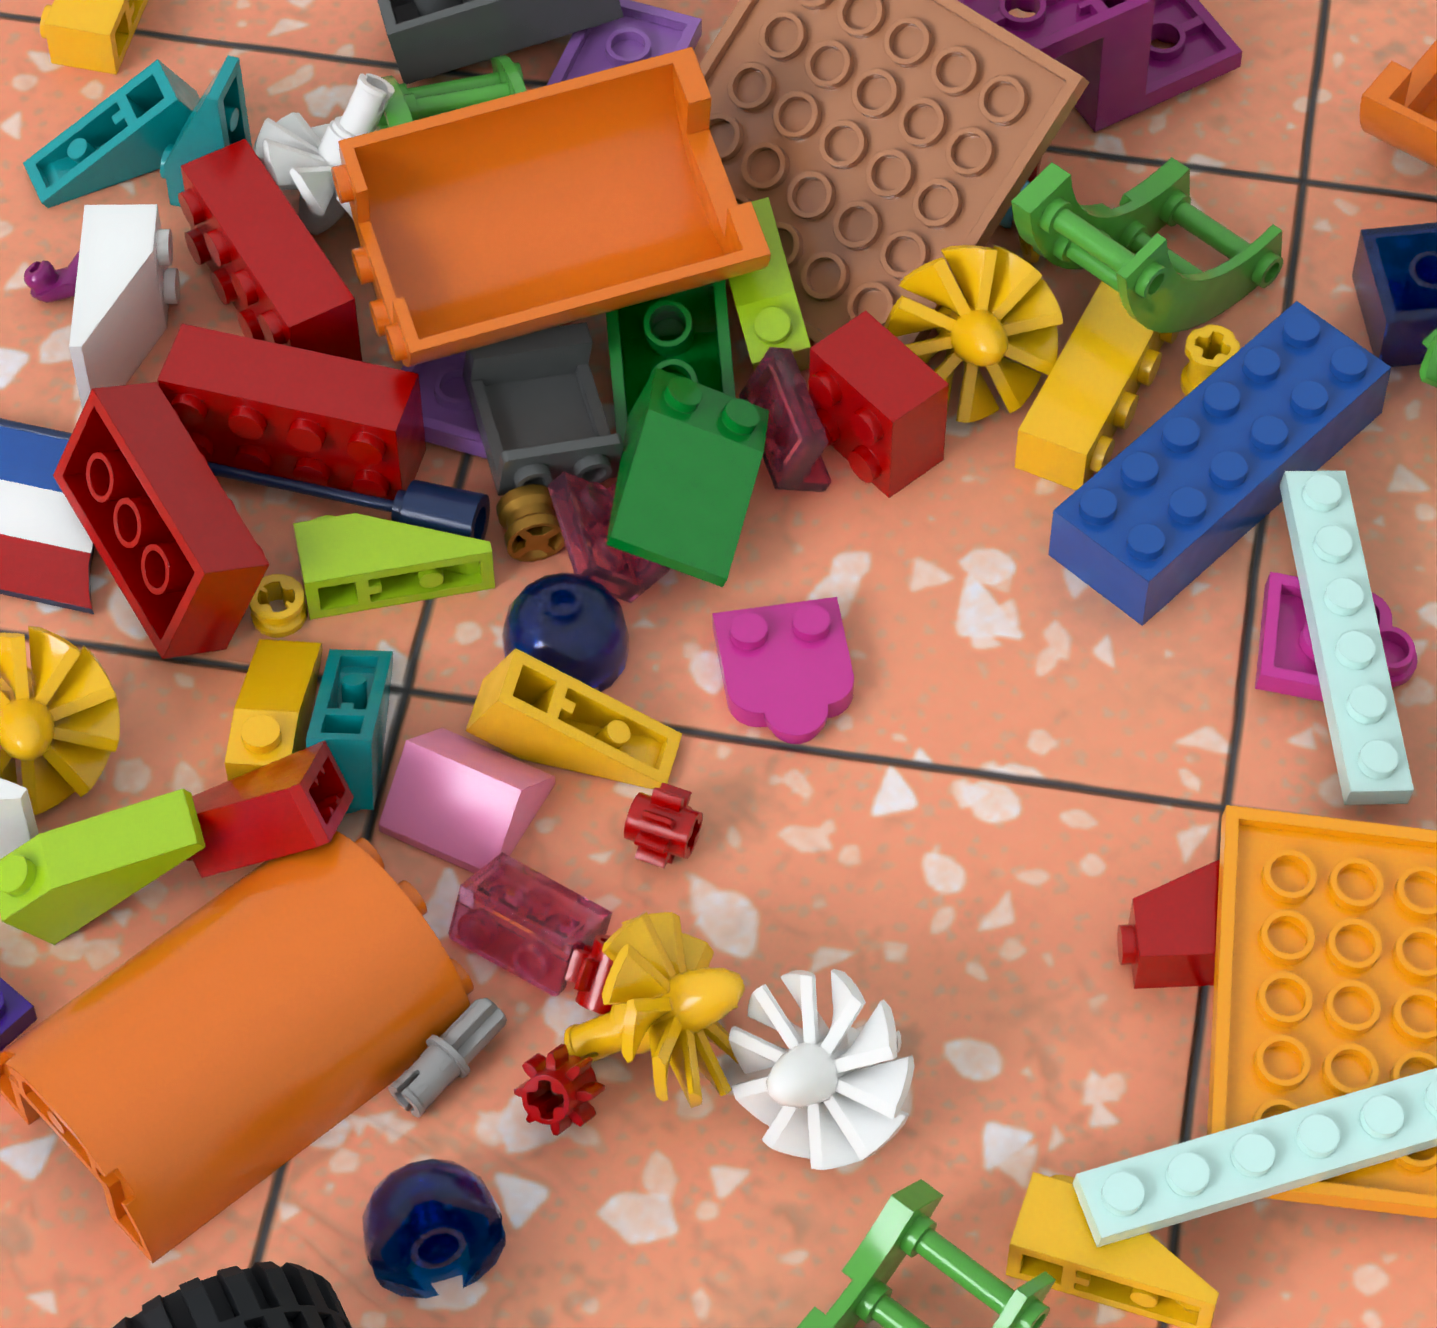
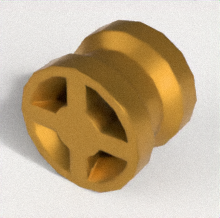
(530, 523)

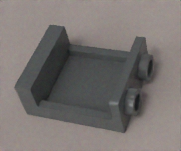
(541, 409)

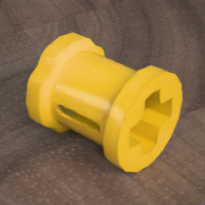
(1207, 351)

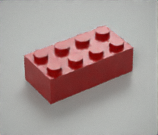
(265, 255)
(296, 411)
(160, 519)

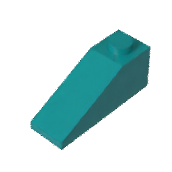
(213, 124)
(114, 139)
(353, 718)

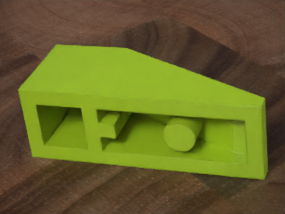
(769, 301)
(377, 563)
(94, 864)

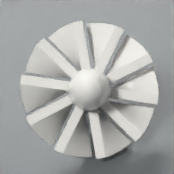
(304, 155)
(825, 1090)

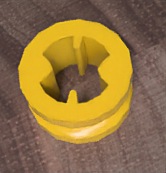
(284, 622)

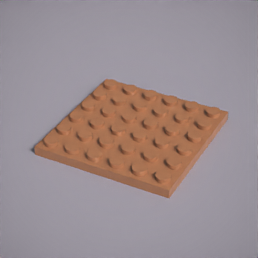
(878, 137)

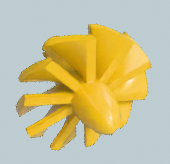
(1002, 314)
(54, 716)
(662, 1004)

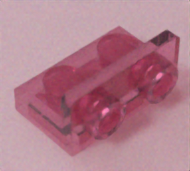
(793, 429)
(584, 520)
(525, 922)

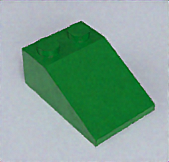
(674, 333)
(686, 476)

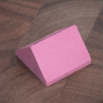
(461, 799)

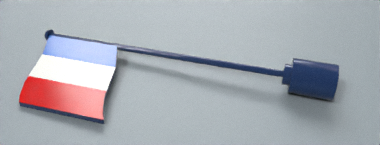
(50, 554)

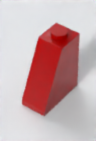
(271, 811)
(1173, 932)

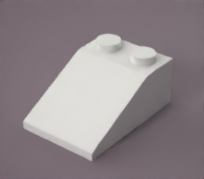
(120, 293)

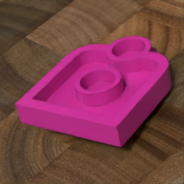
(1285, 646)
(785, 666)

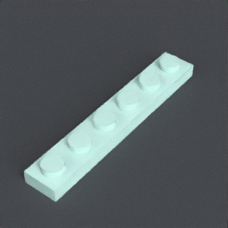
(1346, 639)
(1259, 1159)

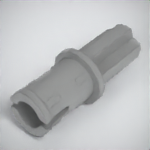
(447, 1056)

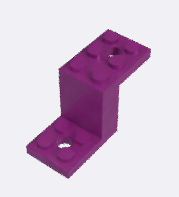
(1114, 52)

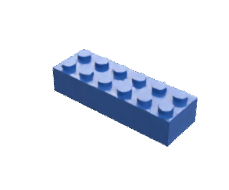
(1217, 462)

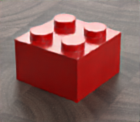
(878, 403)

